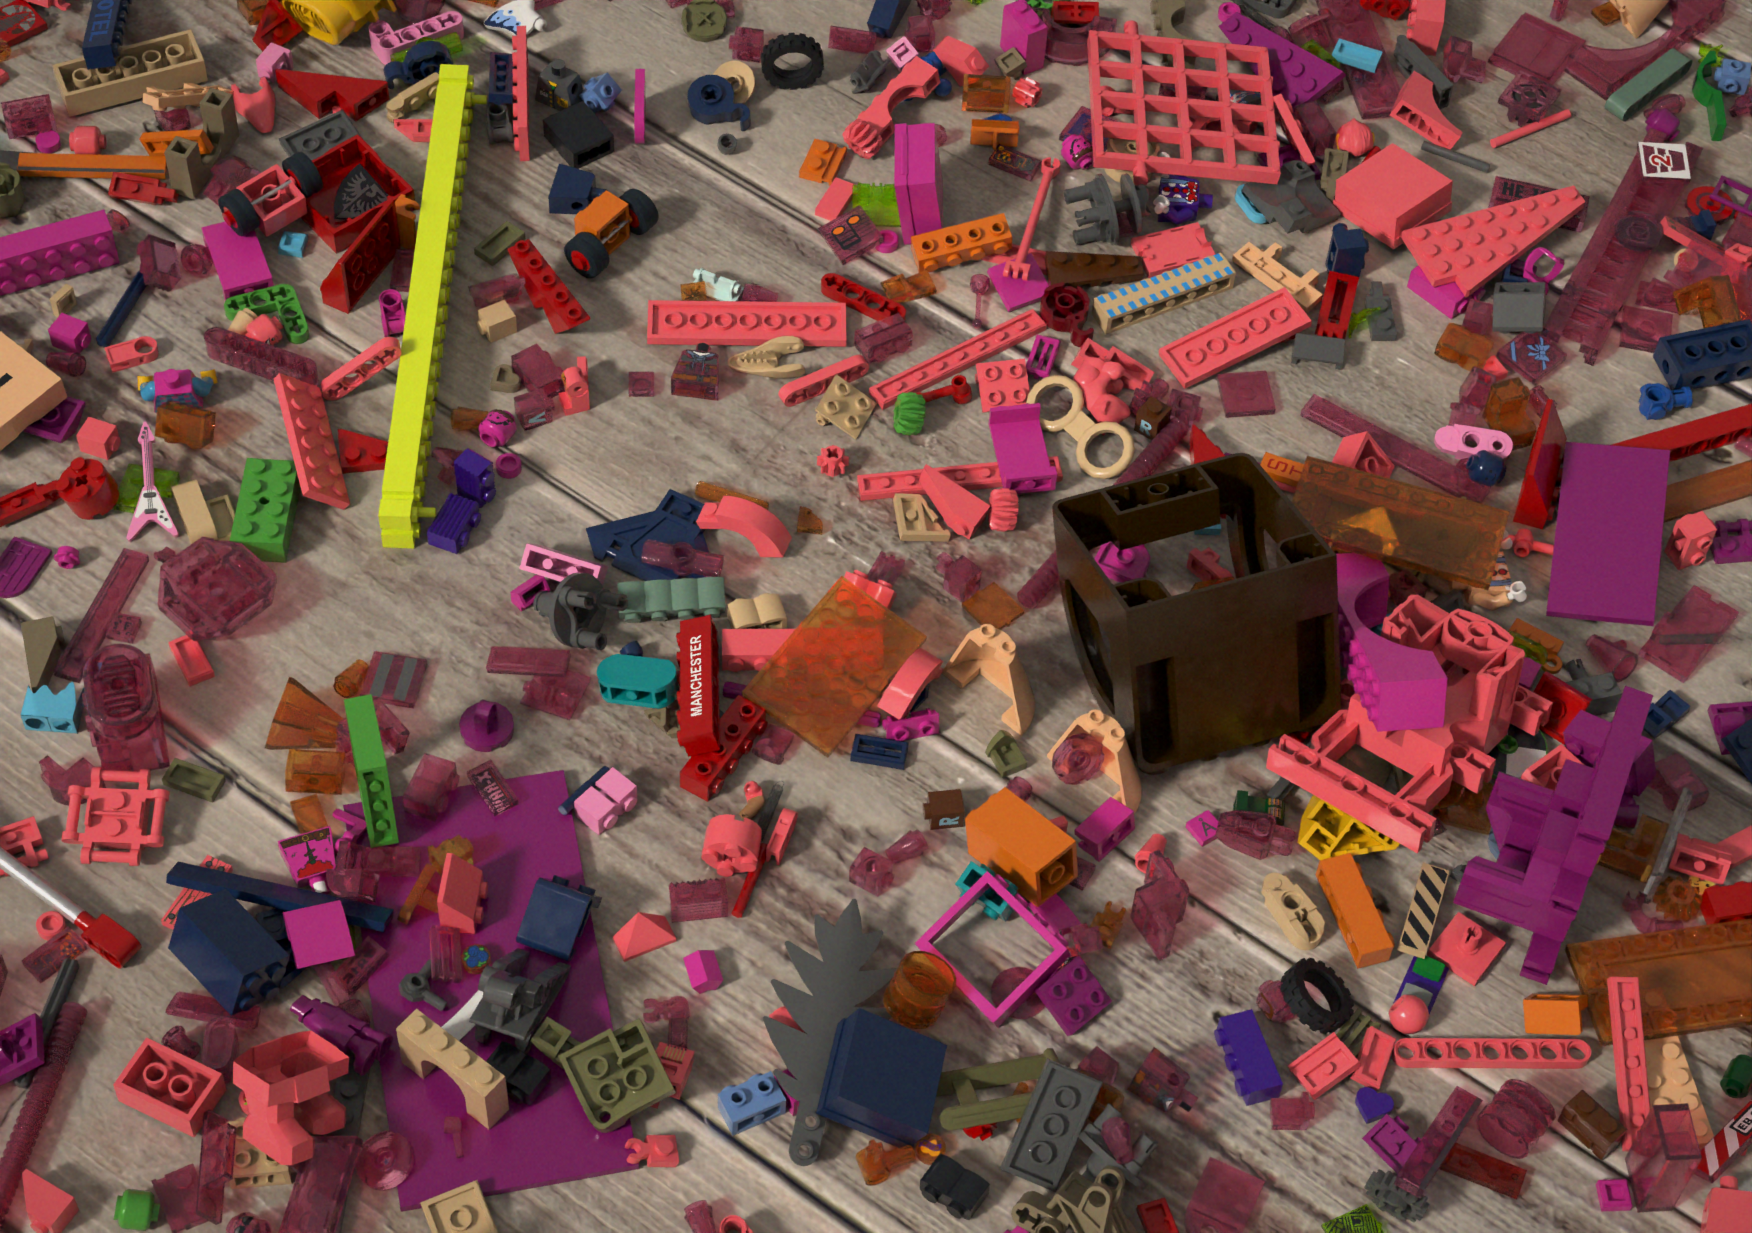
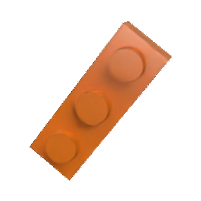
(157, 142)

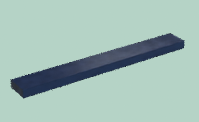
(275, 894)

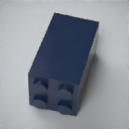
(228, 952)

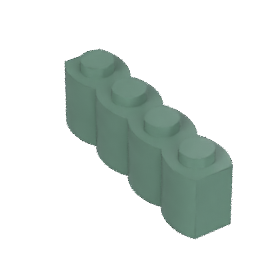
(673, 598)

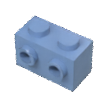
(751, 1102)

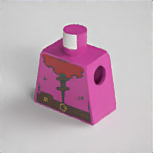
(309, 857)

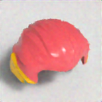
(1355, 138)

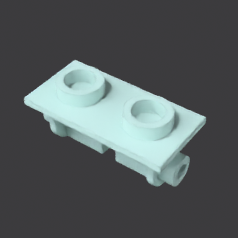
(718, 288)

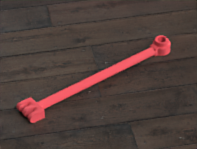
(1019, 265)

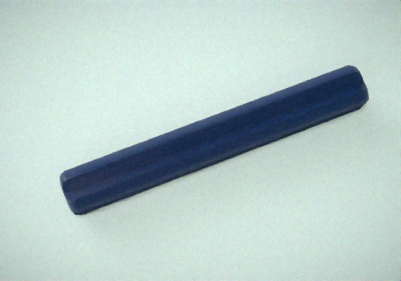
(121, 311)

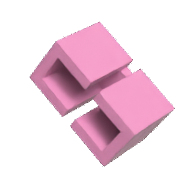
(601, 808)

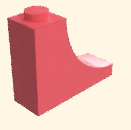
(1419, 112)

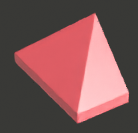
(642, 935)

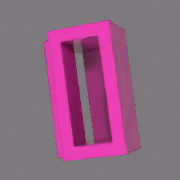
(518, 593)
(703, 970)

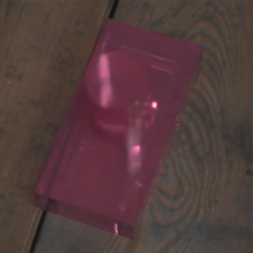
(446, 457)

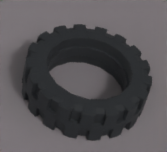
(792, 44)
(1304, 1005)

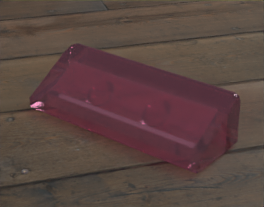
(207, 1008)

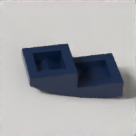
(1665, 714)

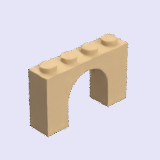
(428, 1045)

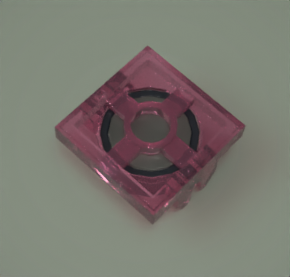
(1529, 98)

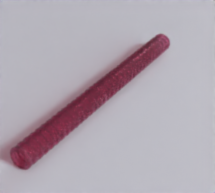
(1143, 466)
(38, 1102)

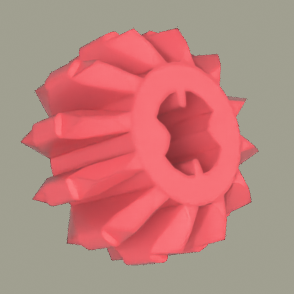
(862, 138)
(1003, 509)

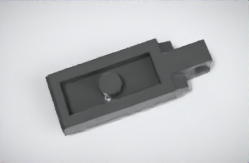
(1381, 322)

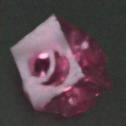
(747, 44)

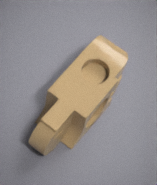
(1279, 894)

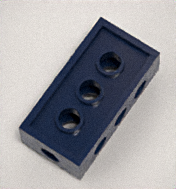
(1706, 355)

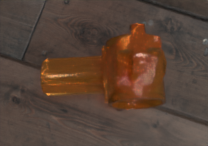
(877, 1163)

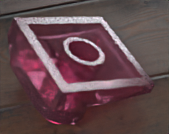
(497, 289)

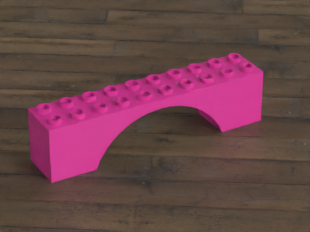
(1395, 682)

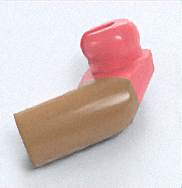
(754, 798)

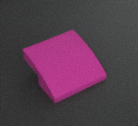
(318, 934)

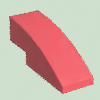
(1134, 372)

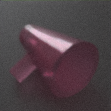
(1613, 656)

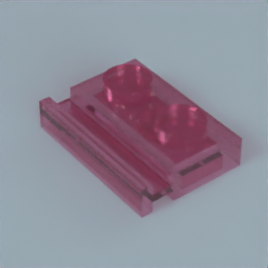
(178, 1198)

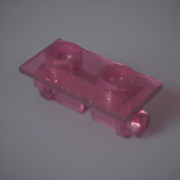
(851, 39)

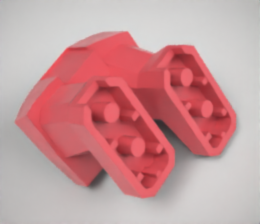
(289, 1092)

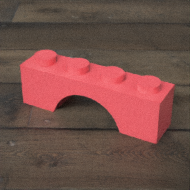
(915, 80)

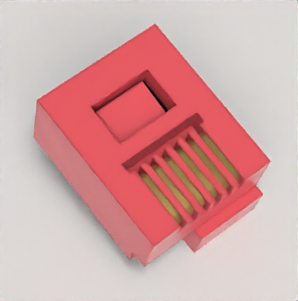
(677, 1066)

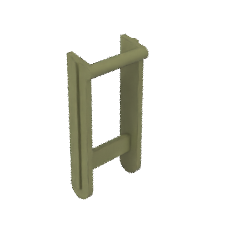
(966, 1080)

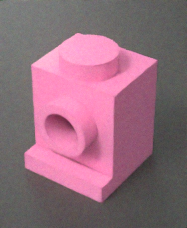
(901, 53)
(273, 58)

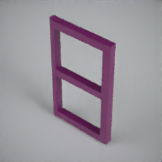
(1738, 186)

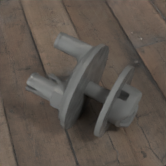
(1105, 209)

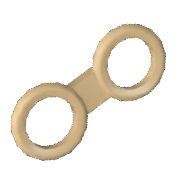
(1082, 428)

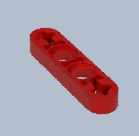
(887, 306)

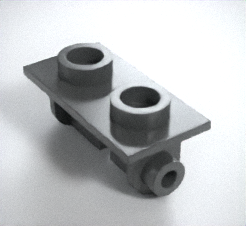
(864, 77)

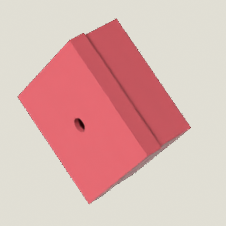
(1392, 194)

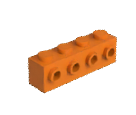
(961, 243)
(1355, 910)

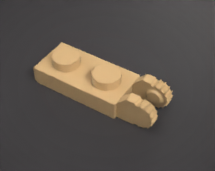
(412, 97)

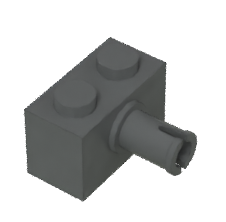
(1600, 688)

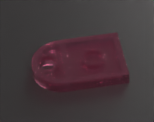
(1222, 1199)

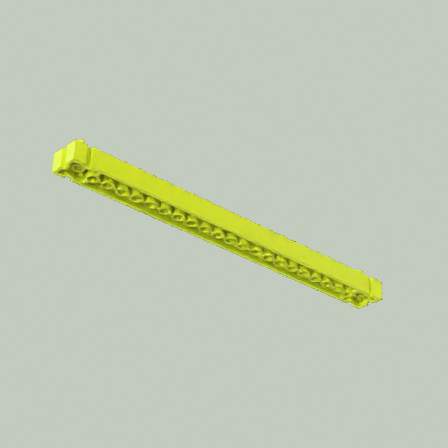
(427, 310)

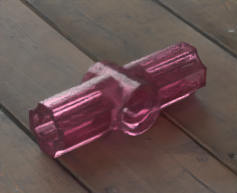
(669, 556)

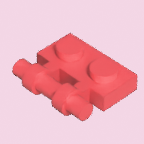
(23, 837)

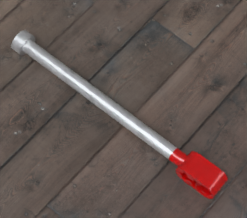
(100, 934)

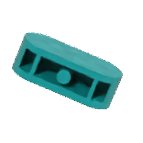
(638, 681)

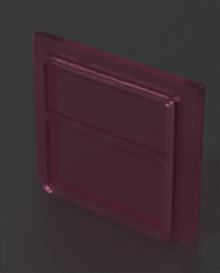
(1535, 49)

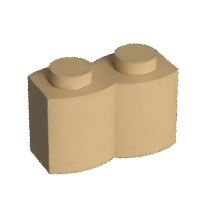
(757, 613)

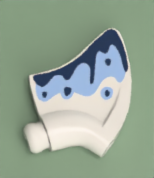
(516, 14)

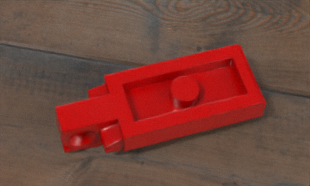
(140, 189)
(26, 501)

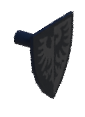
(357, 194)

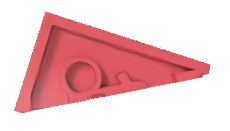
(1292, 128)

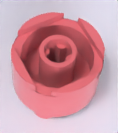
(731, 845)

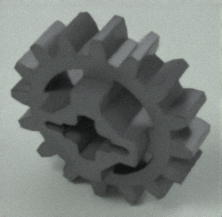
(1393, 1198)

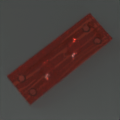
(1484, 1170)

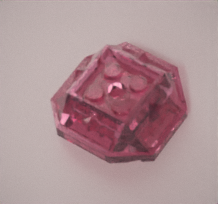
(214, 588)

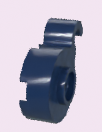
(418, 63)
(721, 108)

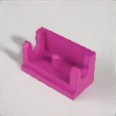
(1105, 828)

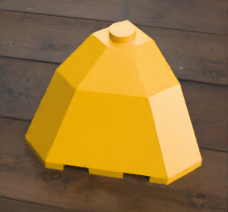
(1331, 833)

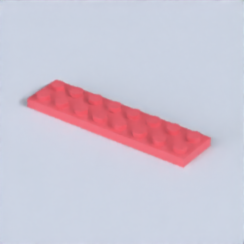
(745, 322)

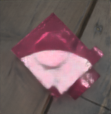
(1291, 1112)

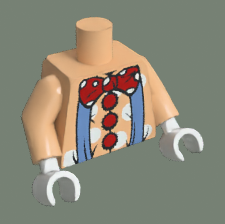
(1501, 588)

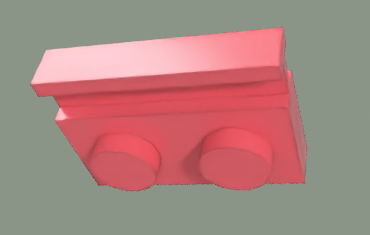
(1324, 1066)

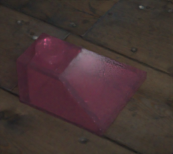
(418, 10)

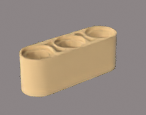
(193, 511)

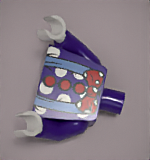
(1179, 198)

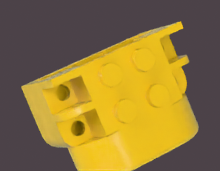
(335, 19)

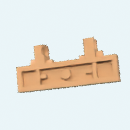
(179, 98)
(1264, 267)

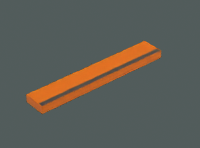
(90, 165)

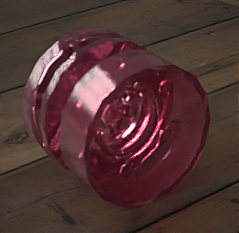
(1515, 1118)

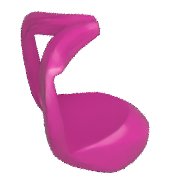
(1532, 258)

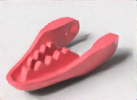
(257, 107)

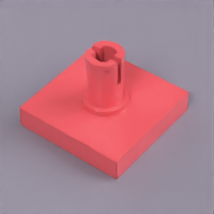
(1466, 948)

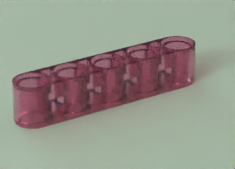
(257, 356)

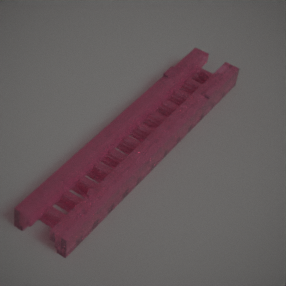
(1631, 195)

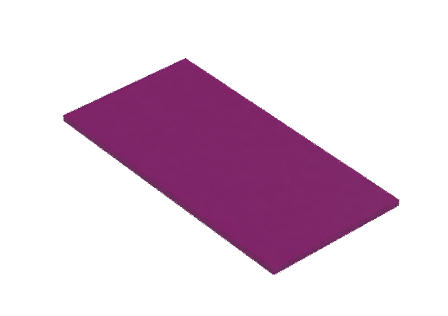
(532, 1142)

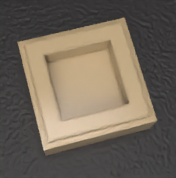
(63, 300)

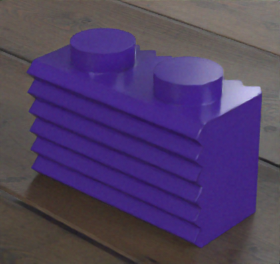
(475, 477)
(453, 523)

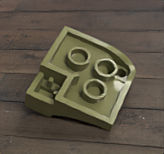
(617, 1075)

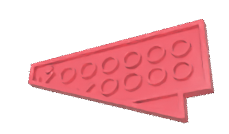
(1484, 242)

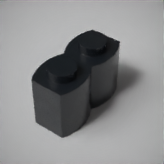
(523, 1073)
(954, 1187)

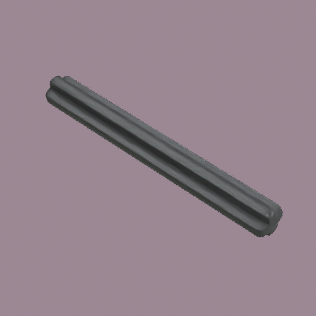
(52, 1009)

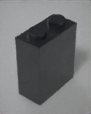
(578, 135)

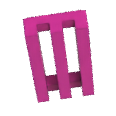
(1038, 372)

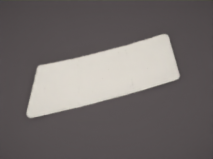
(459, 1024)

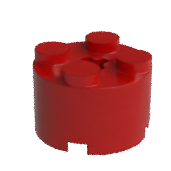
(87, 488)

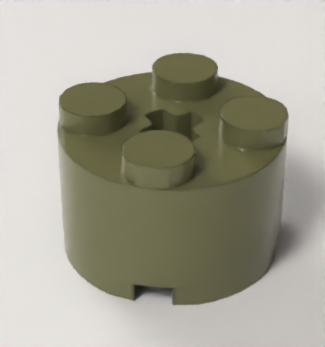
(11, 191)

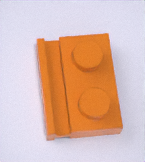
(822, 162)

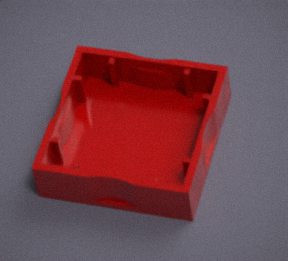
(333, 168)

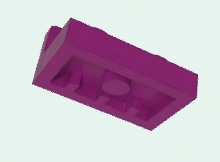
(1391, 1141)

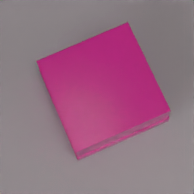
(918, 179)

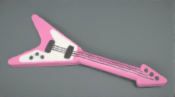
(150, 505)

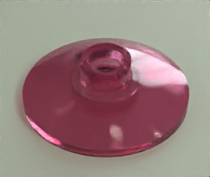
(1006, 983)

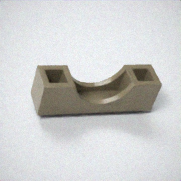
(1168, 15)

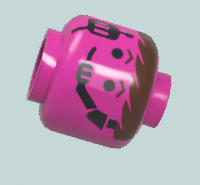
(1077, 152)
(497, 428)

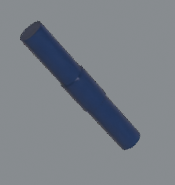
(568, 804)

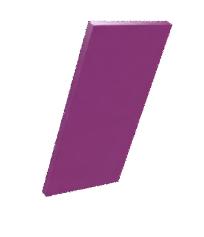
(1608, 534)

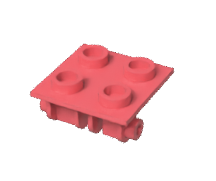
(1002, 383)

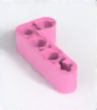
(387, 42)

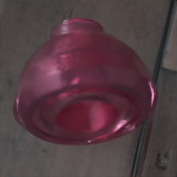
(196, 260)

